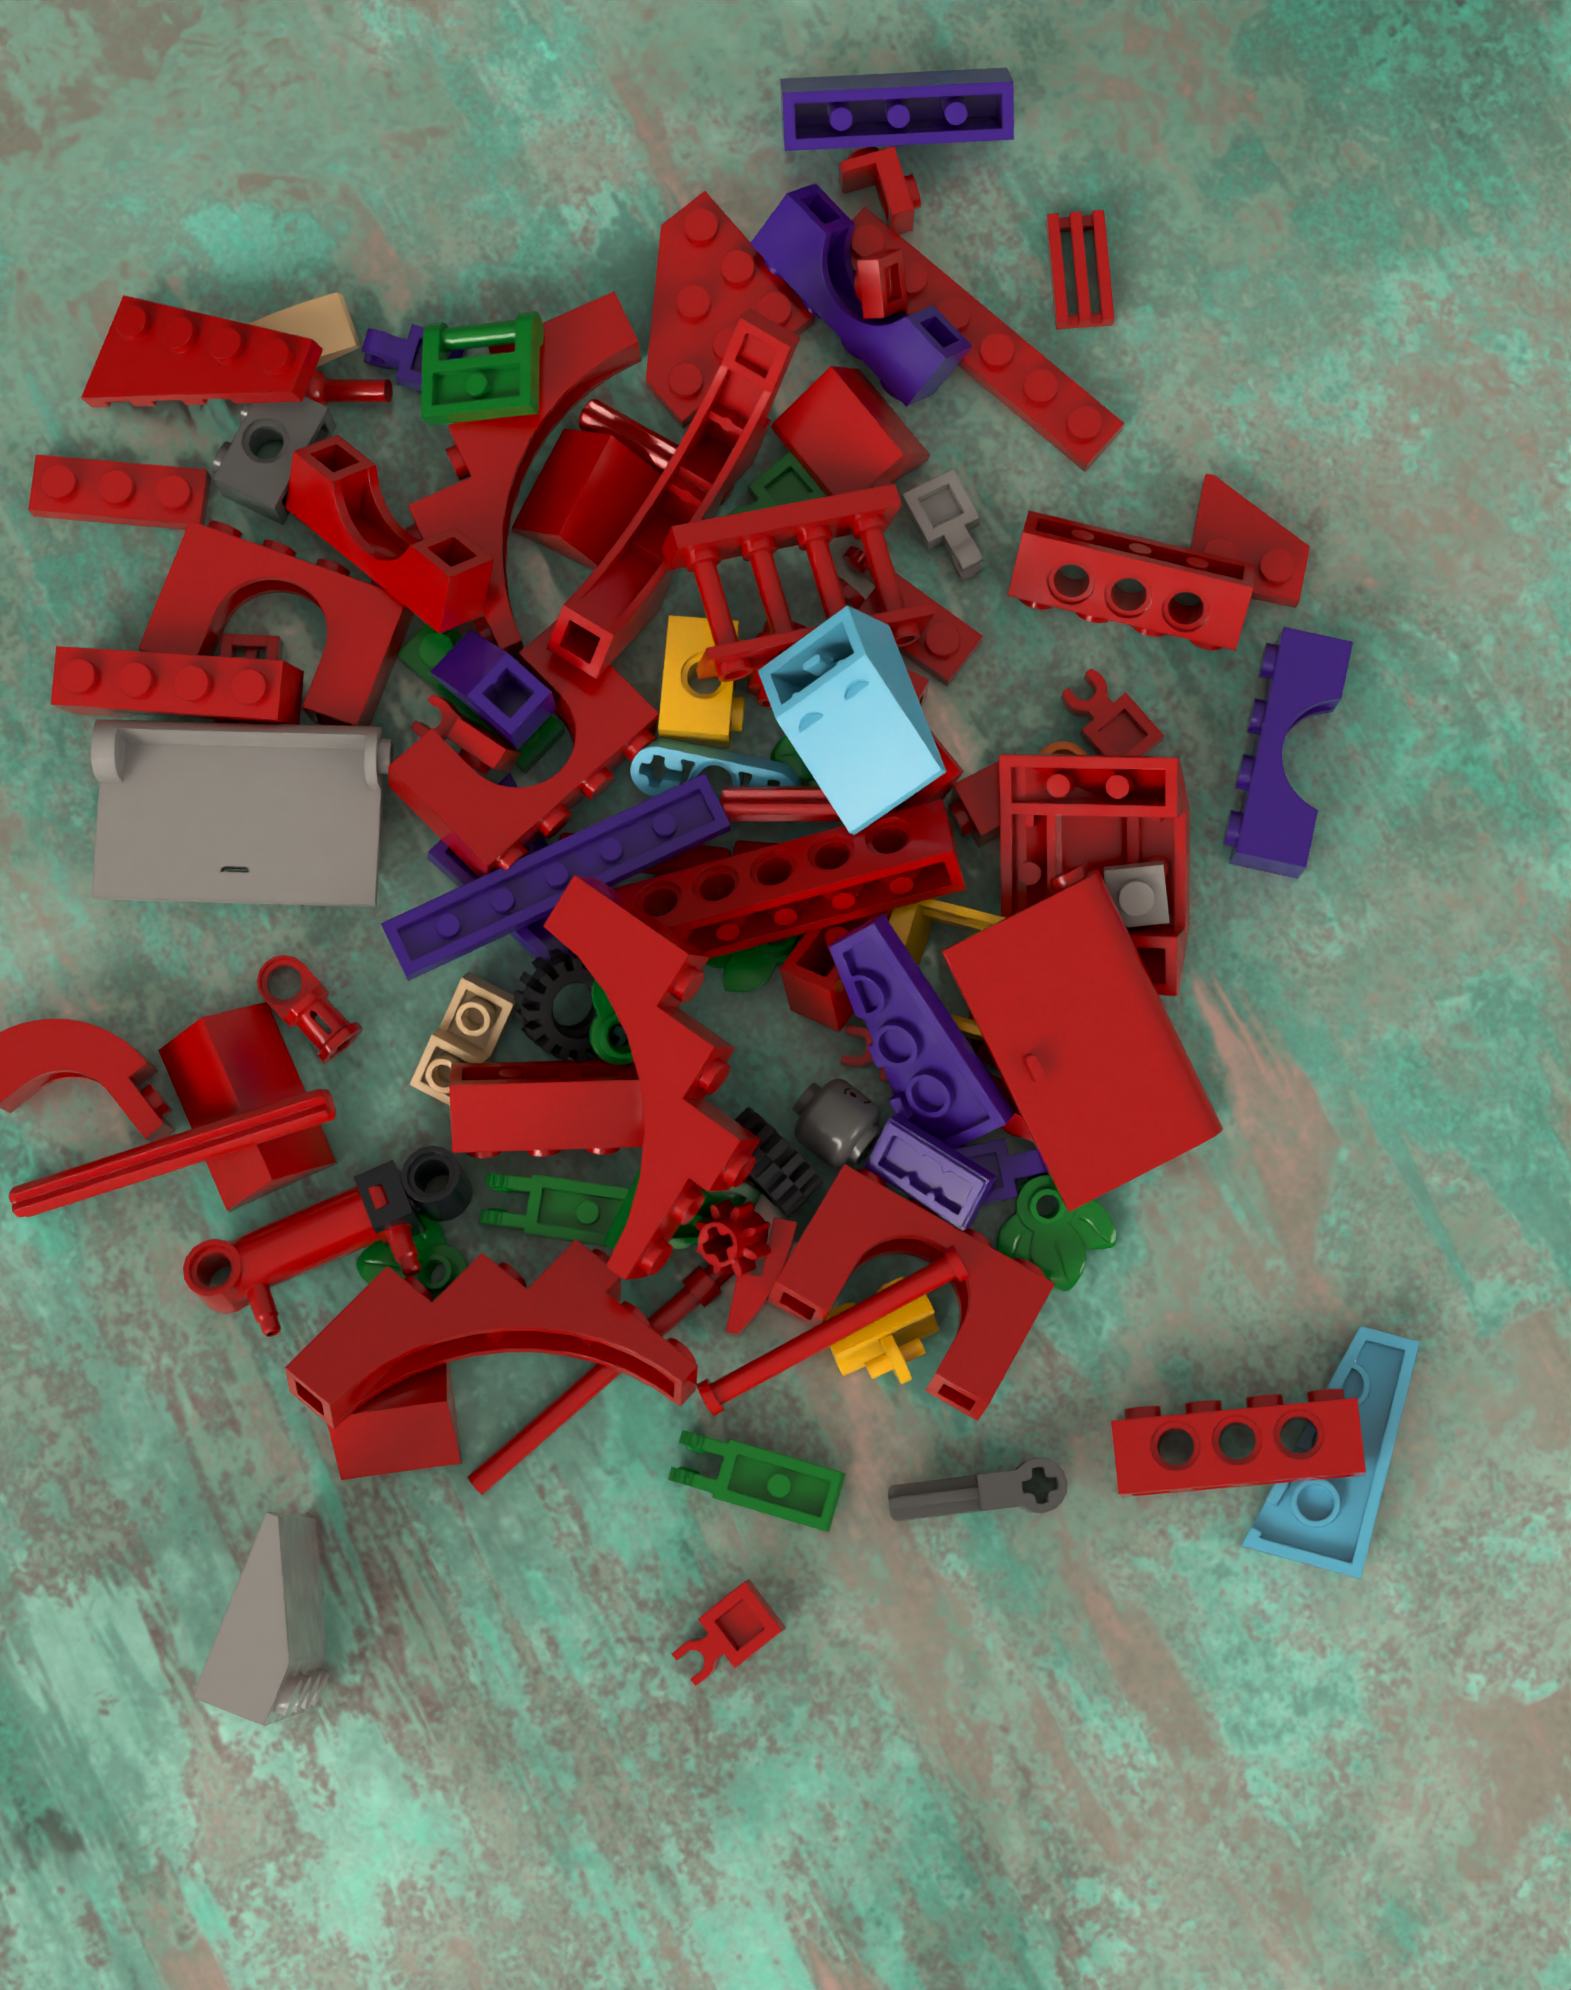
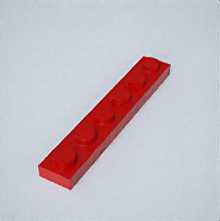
(998, 355)

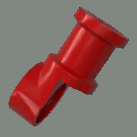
(305, 1006)

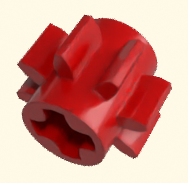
(733, 1237)

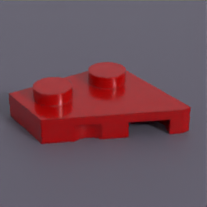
(1241, 531)

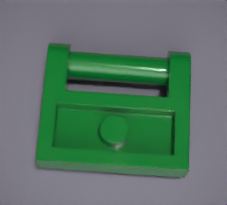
(483, 384)

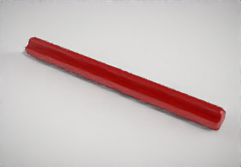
(173, 1153)

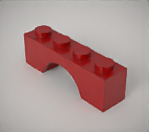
(341, 500)
(176, 685)

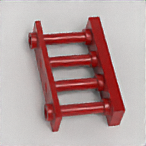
(756, 538)

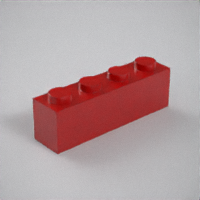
(544, 1107)

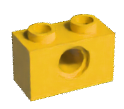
(688, 714)

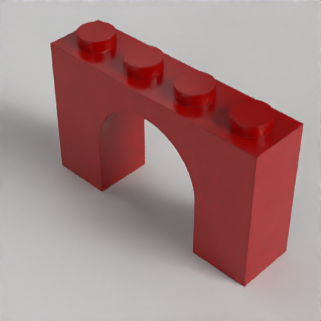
(222, 572)
(496, 823)
(867, 1221)

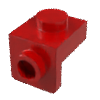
(883, 170)

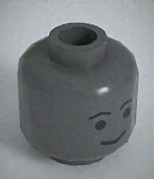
(837, 1122)

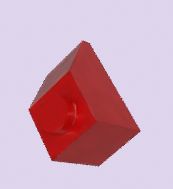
(813, 979)

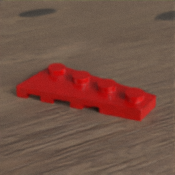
(194, 357)

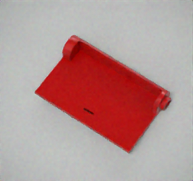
(1105, 1065)

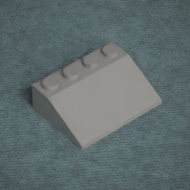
(274, 1629)

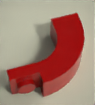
(63, 1049)

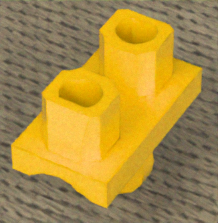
(887, 1342)

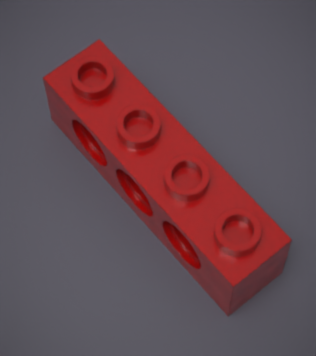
(1160, 567)
(1335, 1454)

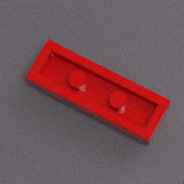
(118, 492)

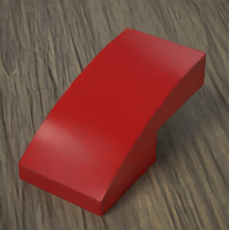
(753, 1291)

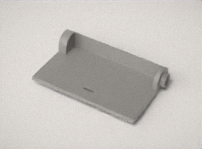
(252, 796)

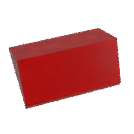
(234, 1066)

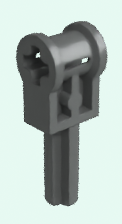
(977, 1493)

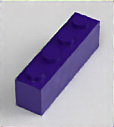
(897, 109)

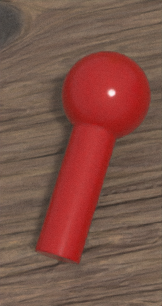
(348, 390)

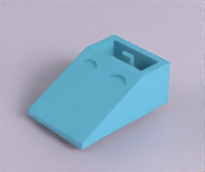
(853, 716)

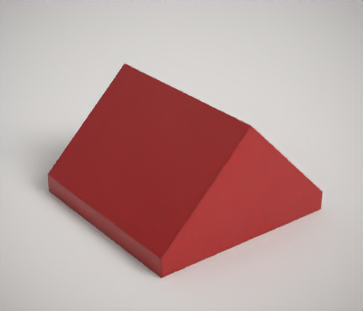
(848, 434)
(585, 496)
(401, 1428)

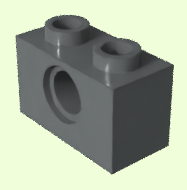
(264, 482)

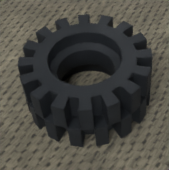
(537, 1006)
(779, 1168)

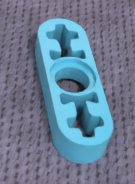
(677, 754)

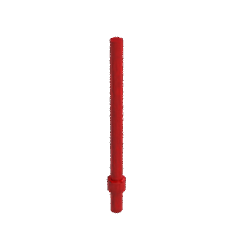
(699, 1288)

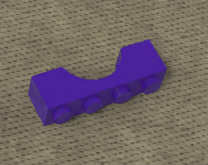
(810, 249)
(1274, 822)

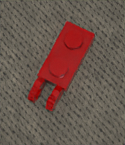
(945, 640)

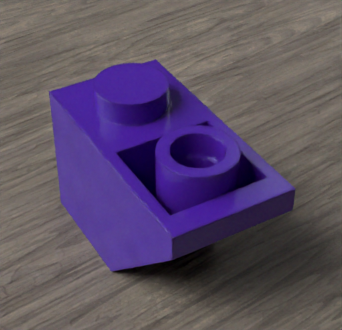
(495, 688)

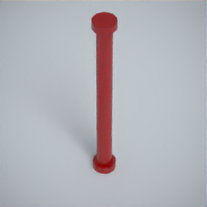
(832, 1330)

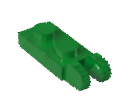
(557, 1207)
(765, 1481)

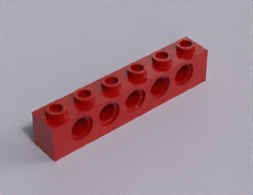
(807, 882)

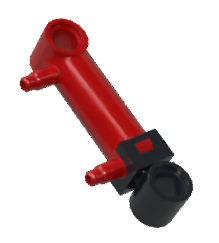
(377, 1209)

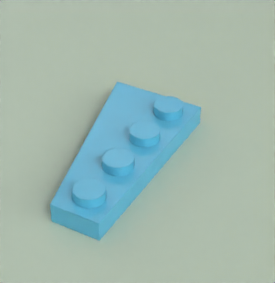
(1334, 1519)

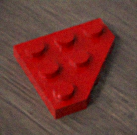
(701, 290)

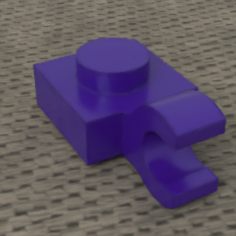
(394, 352)
(1008, 1168)

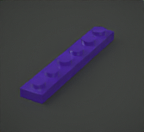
(534, 884)

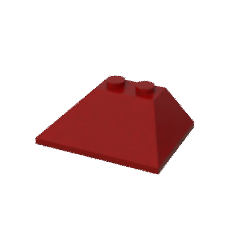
(1099, 815)

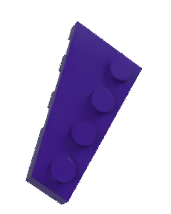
(915, 1039)

